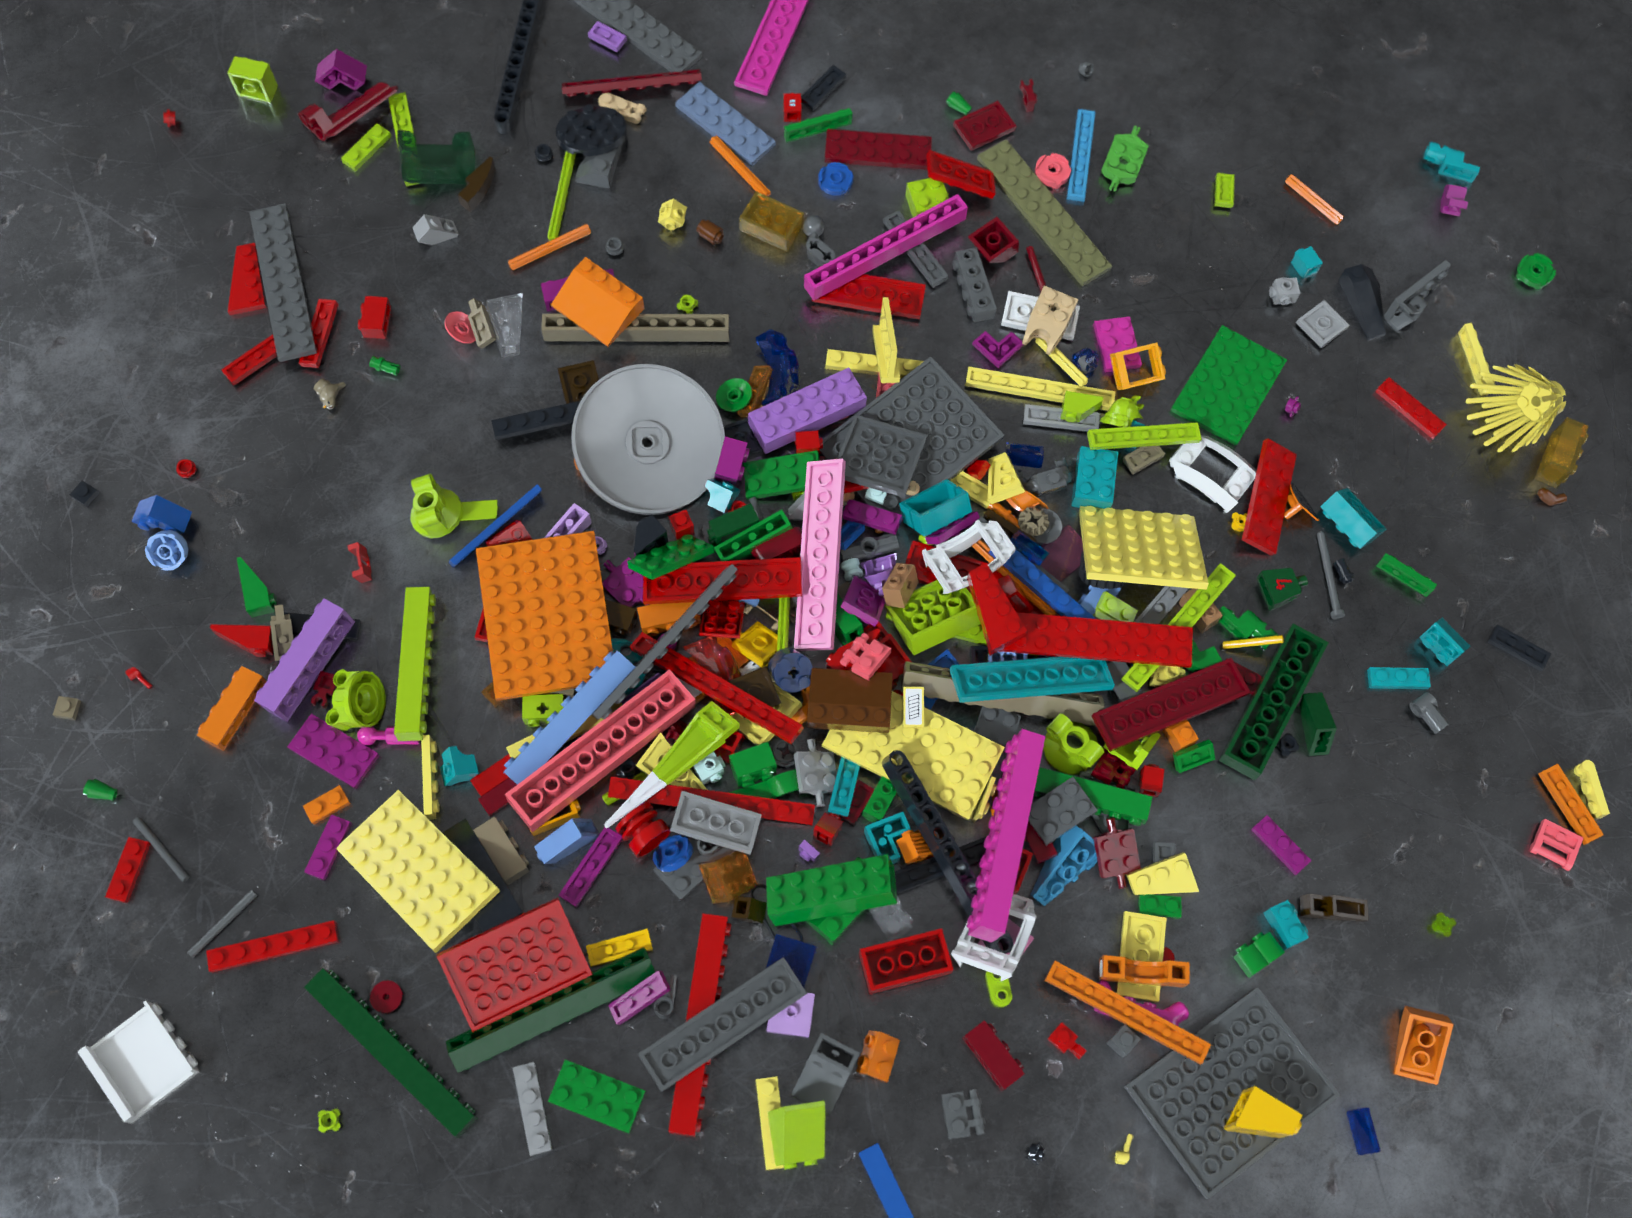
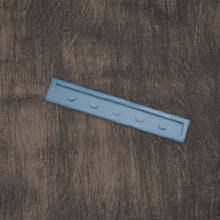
(1081, 155)

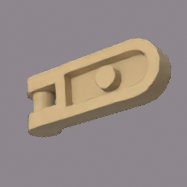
(623, 106)

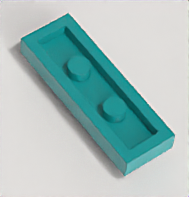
(1398, 678)
(844, 787)

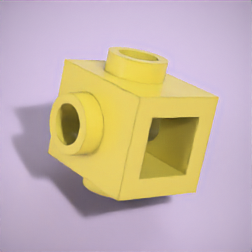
(672, 214)

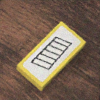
(913, 707)

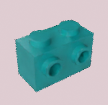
(1286, 924)

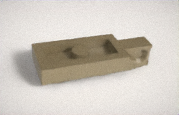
(481, 324)
(281, 632)

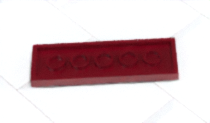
(877, 149)

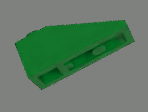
(256, 595)

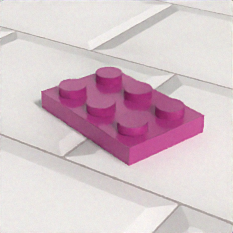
(1116, 336)

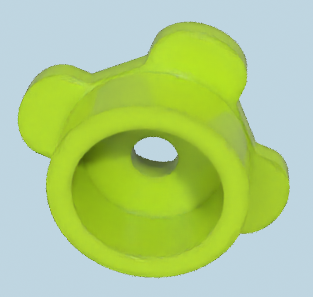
(687, 299)
(324, 1116)

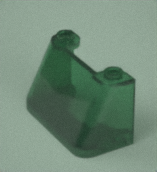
(436, 161)

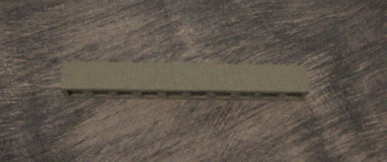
(647, 328)
(939, 684)

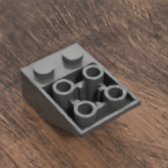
(825, 1072)

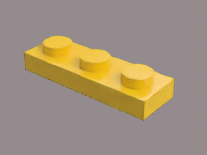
(618, 947)

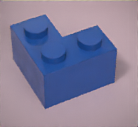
(161, 513)

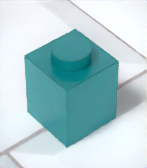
(1306, 262)

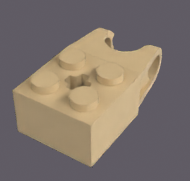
(1050, 317)

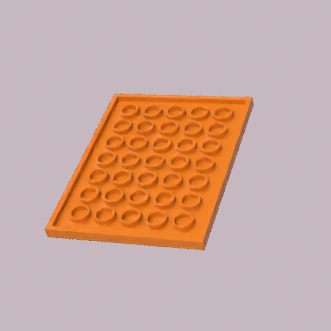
(543, 613)

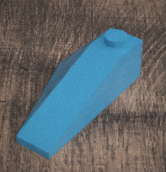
(1074, 855)

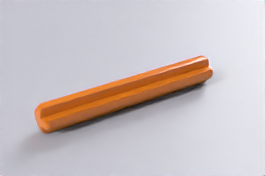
(1314, 199)

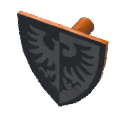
(1297, 503)

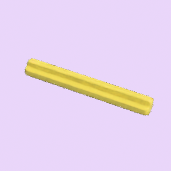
(1064, 363)

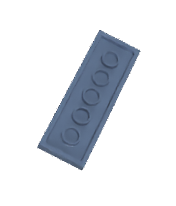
(727, 123)

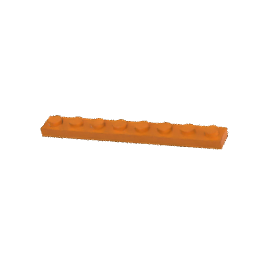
(1128, 1012)

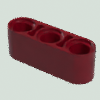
(781, 546)

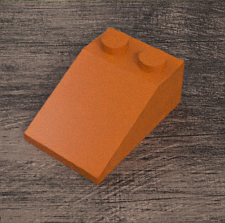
(1422, 1044)

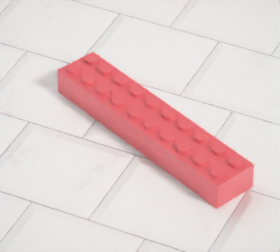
(600, 750)

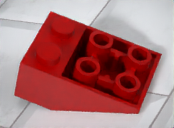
(723, 619)

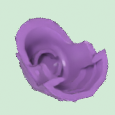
(878, 570)

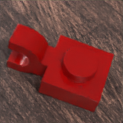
(1064, 1039)

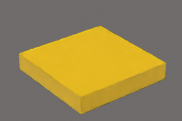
(757, 644)

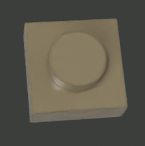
(66, 708)

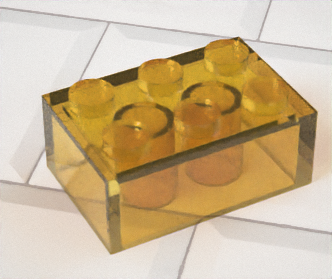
(771, 221)
(1562, 452)

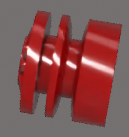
(643, 829)

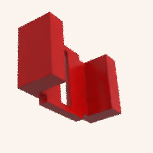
(364, 573)

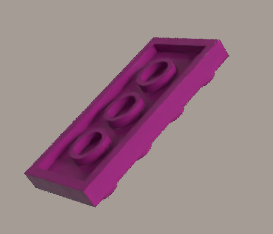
(333, 751)

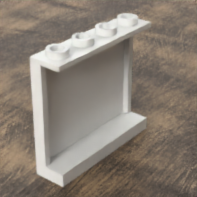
(140, 1062)

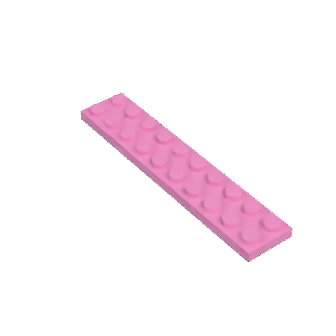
(820, 555)

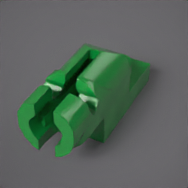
(1246, 626)

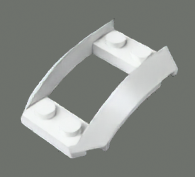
(1234, 487)
(944, 570)
(993, 960)

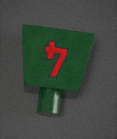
(1280, 586)

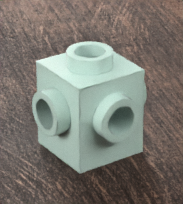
(709, 769)

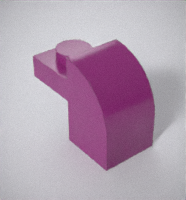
(1453, 200)

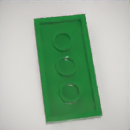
(777, 475)
(670, 556)
(597, 1096)

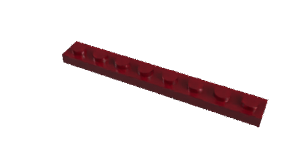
(627, 82)

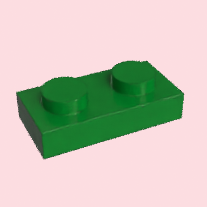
(1194, 756)
(1160, 906)

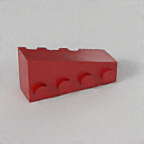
(997, 616)

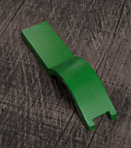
(773, 787)

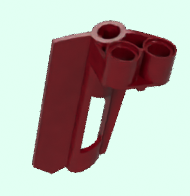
(327, 126)

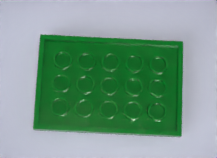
(1228, 385)

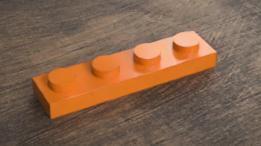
(1570, 804)

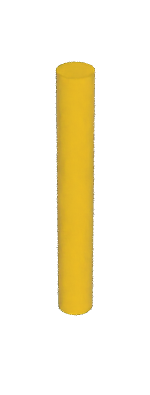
(1253, 642)

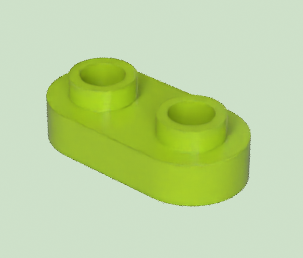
(995, 986)

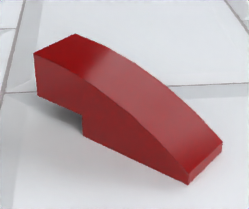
(897, 656)

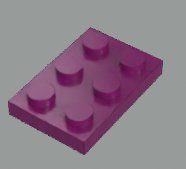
(863, 601)

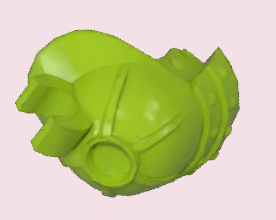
(1123, 412)

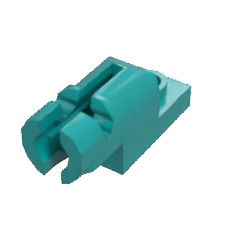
(1450, 162)

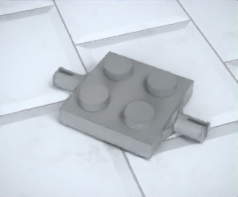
(815, 772)

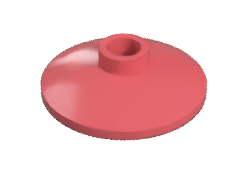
(459, 327)

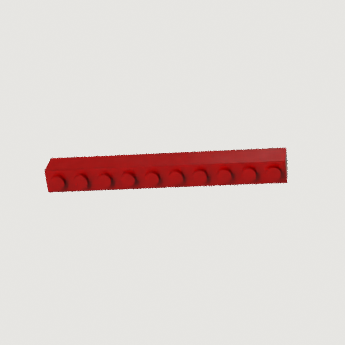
(703, 993)

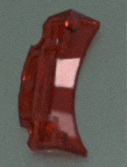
(716, 660)

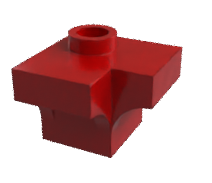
(731, 746)

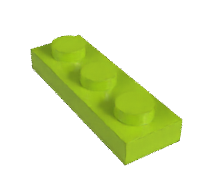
(366, 147)

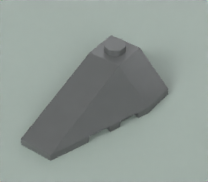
(599, 169)

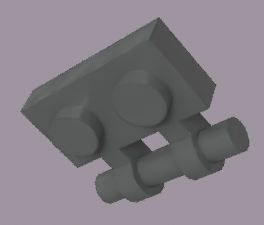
(956, 1115)

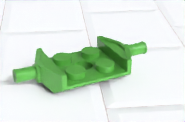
(1128, 148)

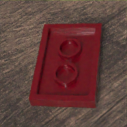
(984, 125)

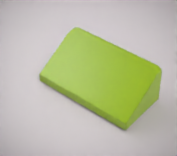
(480, 510)

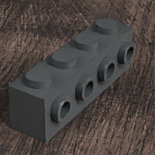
(974, 285)

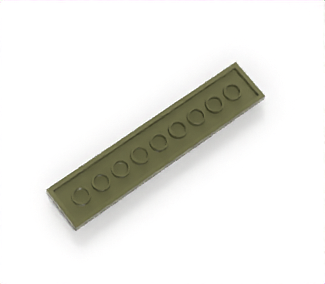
(1044, 213)

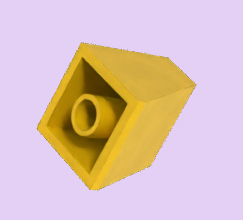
(1263, 1115)

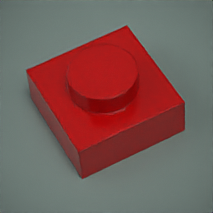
(978, 469)

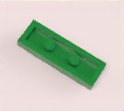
(1406, 574)

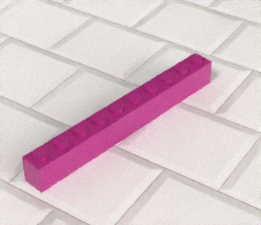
(885, 247)

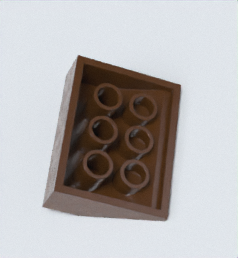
(849, 701)

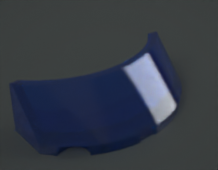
(783, 361)

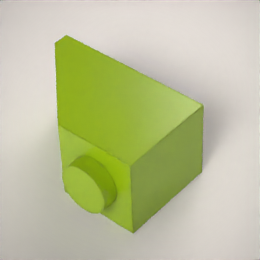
(1079, 406)

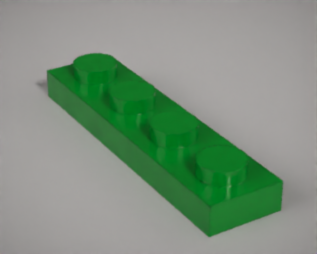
(818, 125)

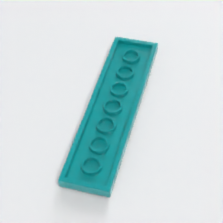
(1029, 678)

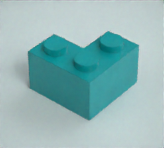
(884, 833)

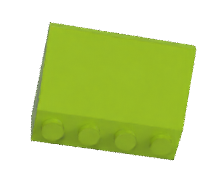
(934, 616)

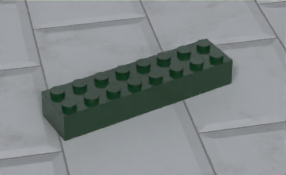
(1273, 702)

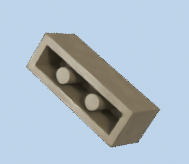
(502, 850)

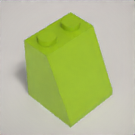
(798, 1134)

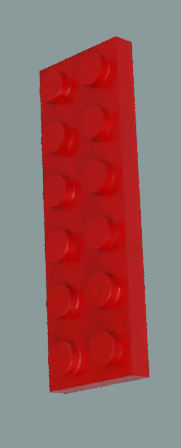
(868, 292)
(1269, 497)

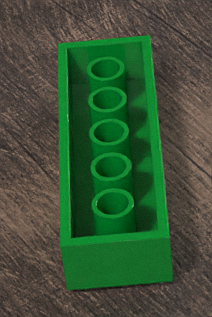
(831, 890)

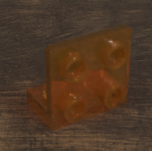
(728, 876)

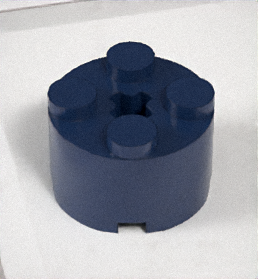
(783, 662)

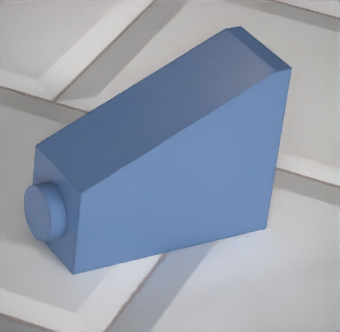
(566, 840)

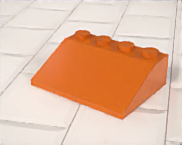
(598, 302)

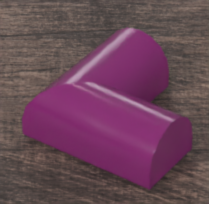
(997, 351)

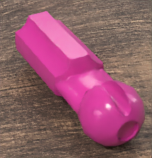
(369, 735)

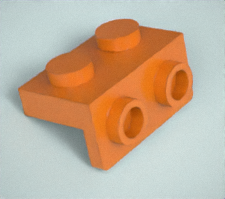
(877, 1055)

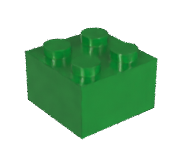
(753, 765)

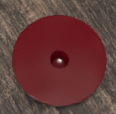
(386, 996)

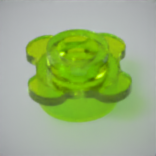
(1439, 928)

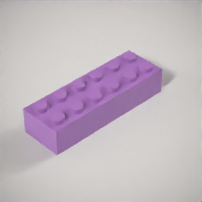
(807, 410)
(304, 660)

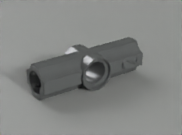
(880, 545)

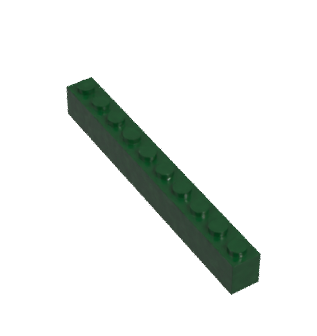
(542, 1016)
(391, 1053)

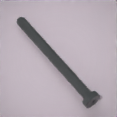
(1337, 612)

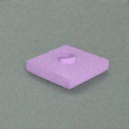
(794, 1019)

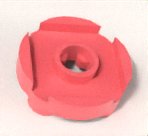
(1056, 178)

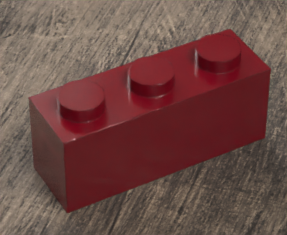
(994, 1055)

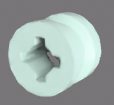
(851, 568)

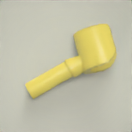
(1122, 1157)

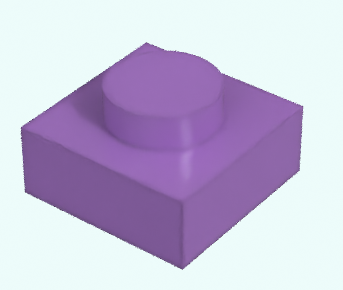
(808, 852)

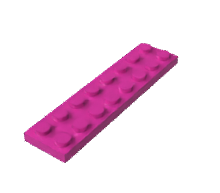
(770, 45)

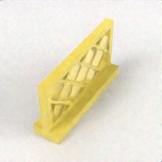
(886, 346)

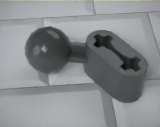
(816, 250)

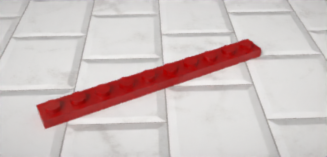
(721, 690)
(769, 808)

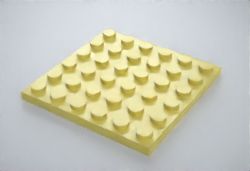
(1142, 547)

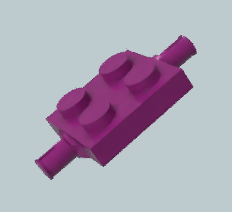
(624, 584)

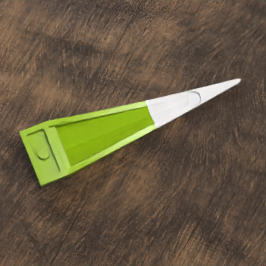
(699, 739)

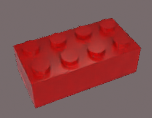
(905, 961)

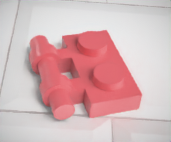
(871, 658)

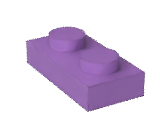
(607, 36)

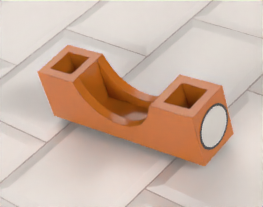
(1141, 972)

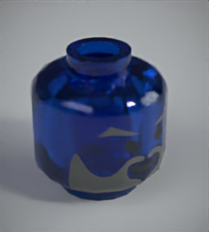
(1085, 360)

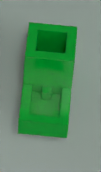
(1203, 659)

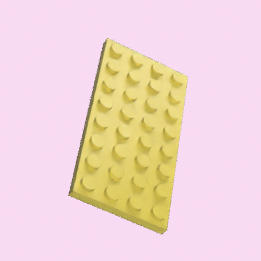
(944, 755)
(417, 870)

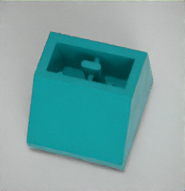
(1444, 641)

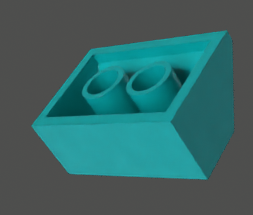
(1352, 518)

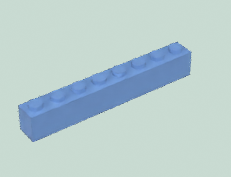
(570, 717)

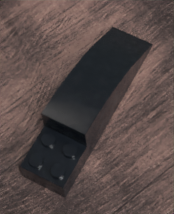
(503, 905)

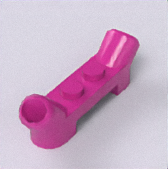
(1174, 1013)

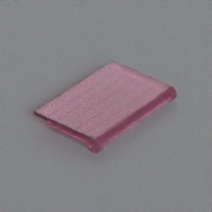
(1064, 554)

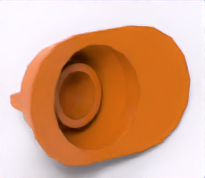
(1024, 500)

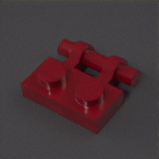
(1106, 770)

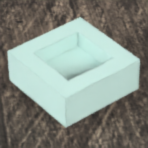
(876, 495)

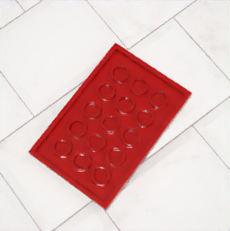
(514, 964)

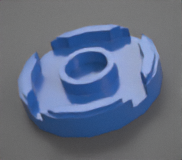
(835, 178)
(672, 853)

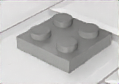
(1322, 324)

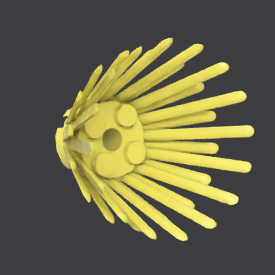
(1534, 401)

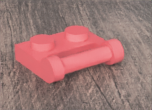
(1558, 838)

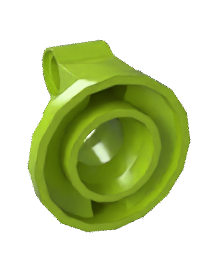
(434, 509)
(356, 700)
(1062, 756)

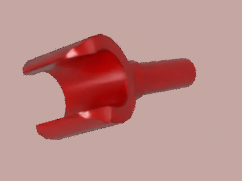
(134, 673)

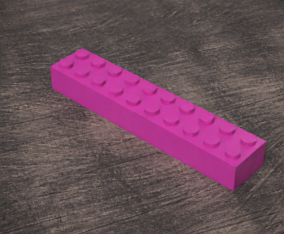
(1006, 836)

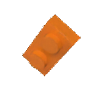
(326, 805)

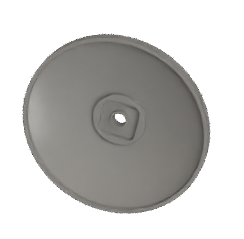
(653, 405)

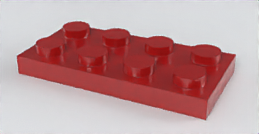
(960, 174)

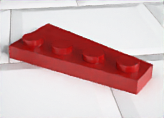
(246, 283)

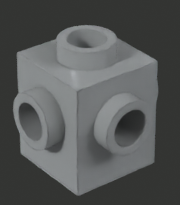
(1284, 291)

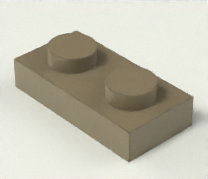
(1142, 458)

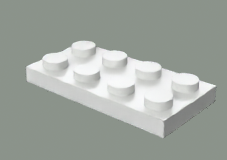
(1018, 311)

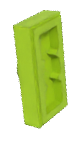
(1224, 190)

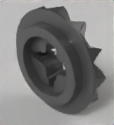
(778, 744)

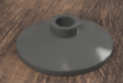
(1054, 528)

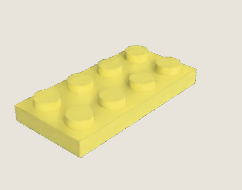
(1141, 941)

